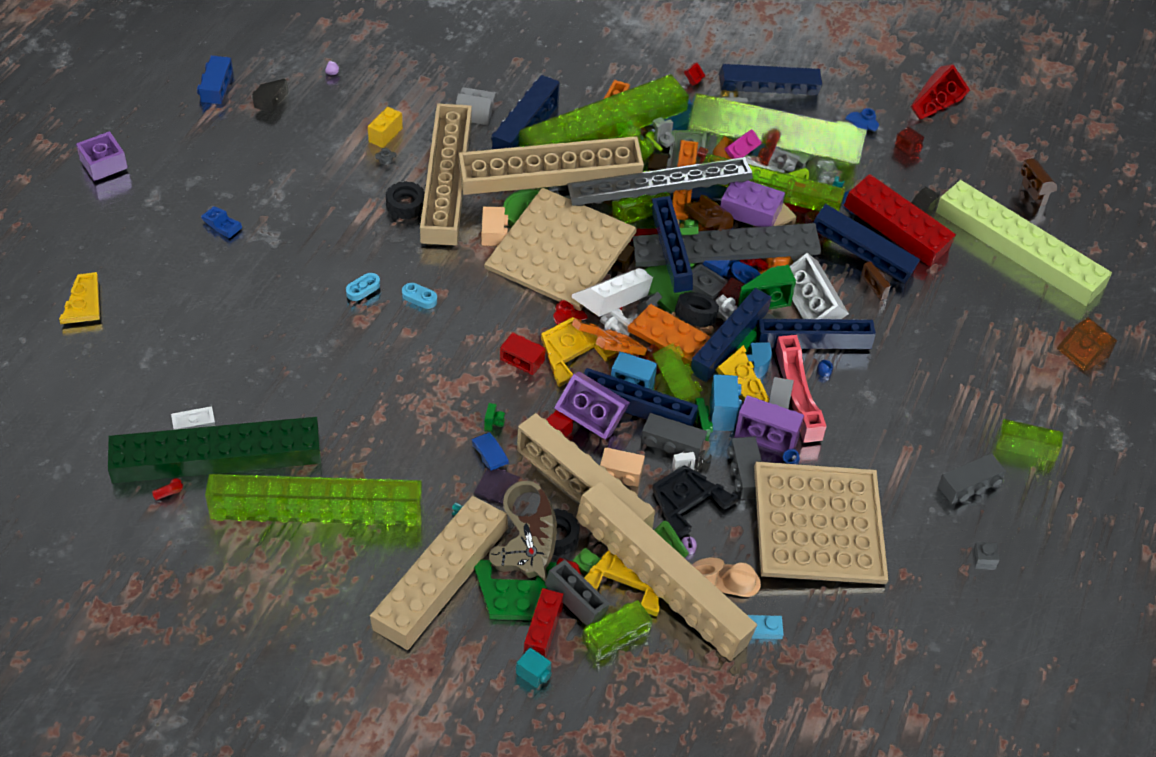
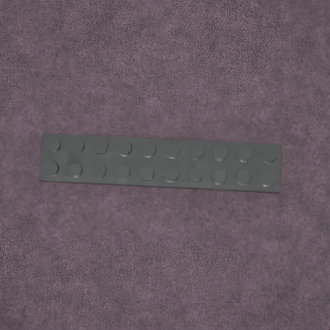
(659, 181)
(734, 244)

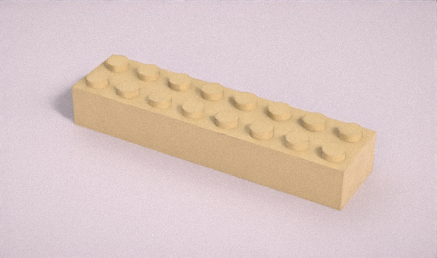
(572, 467)
(439, 572)

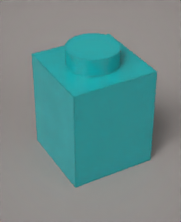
(534, 668)

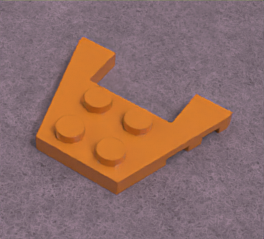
(611, 339)

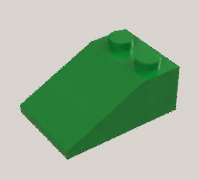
(775, 282)

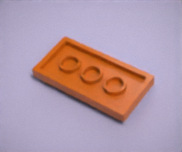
(664, 329)

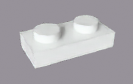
(193, 418)

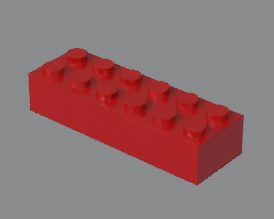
(899, 220)

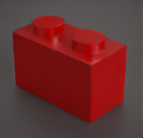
(522, 353)

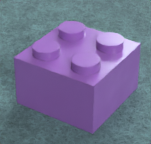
(101, 156)

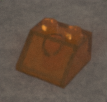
(1087, 344)

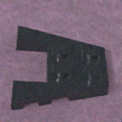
(684, 490)

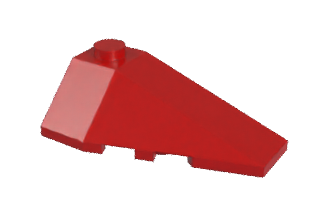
(940, 91)

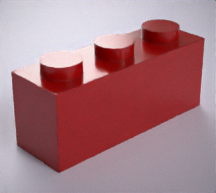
(544, 622)

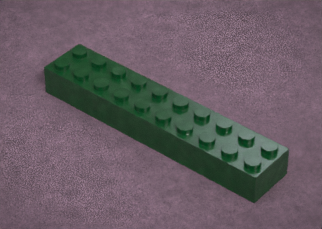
(213, 450)

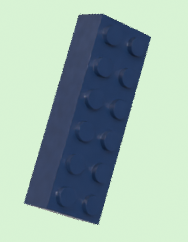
(535, 107)

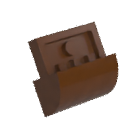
(1037, 181)
(709, 213)

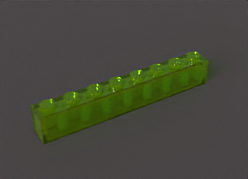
(797, 189)

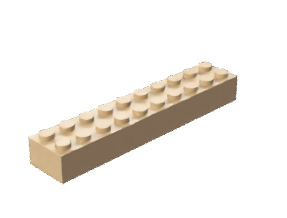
(548, 164)
(443, 186)
(665, 571)

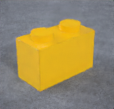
(385, 127)

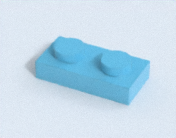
(768, 627)

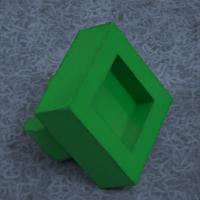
(493, 418)

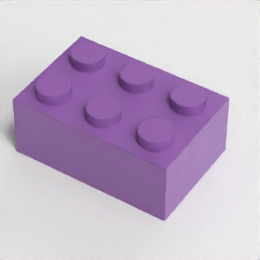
(753, 203)
(592, 405)
(771, 424)

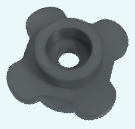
(385, 156)

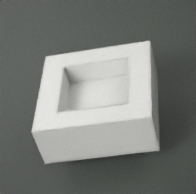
(683, 459)

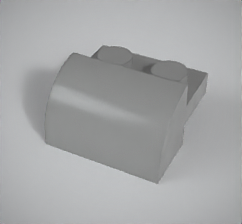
(481, 104)

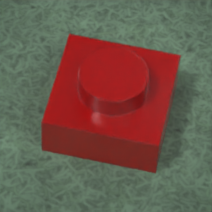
(694, 74)

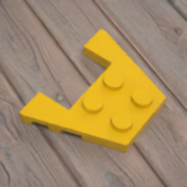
(566, 343)
(614, 568)

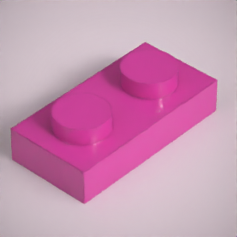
(743, 145)

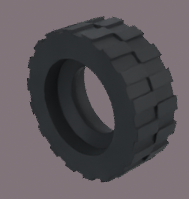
(402, 189)
(696, 309)
(572, 527)

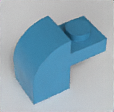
(760, 355)

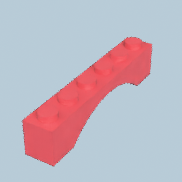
(791, 365)

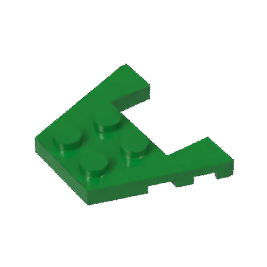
(506, 597)

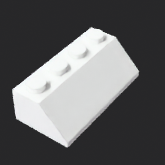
(615, 292)
(814, 292)

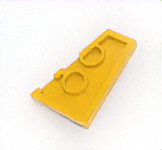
(84, 300)
(740, 366)

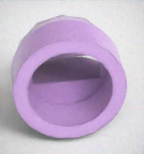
(332, 68)
(692, 541)

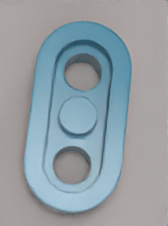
(362, 286)
(419, 295)

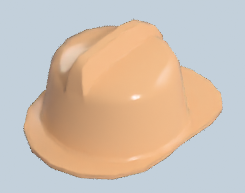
(709, 568)
(738, 580)

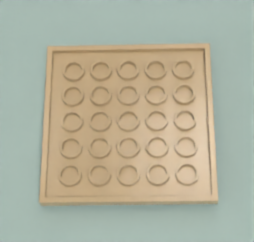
(560, 247)
(820, 523)

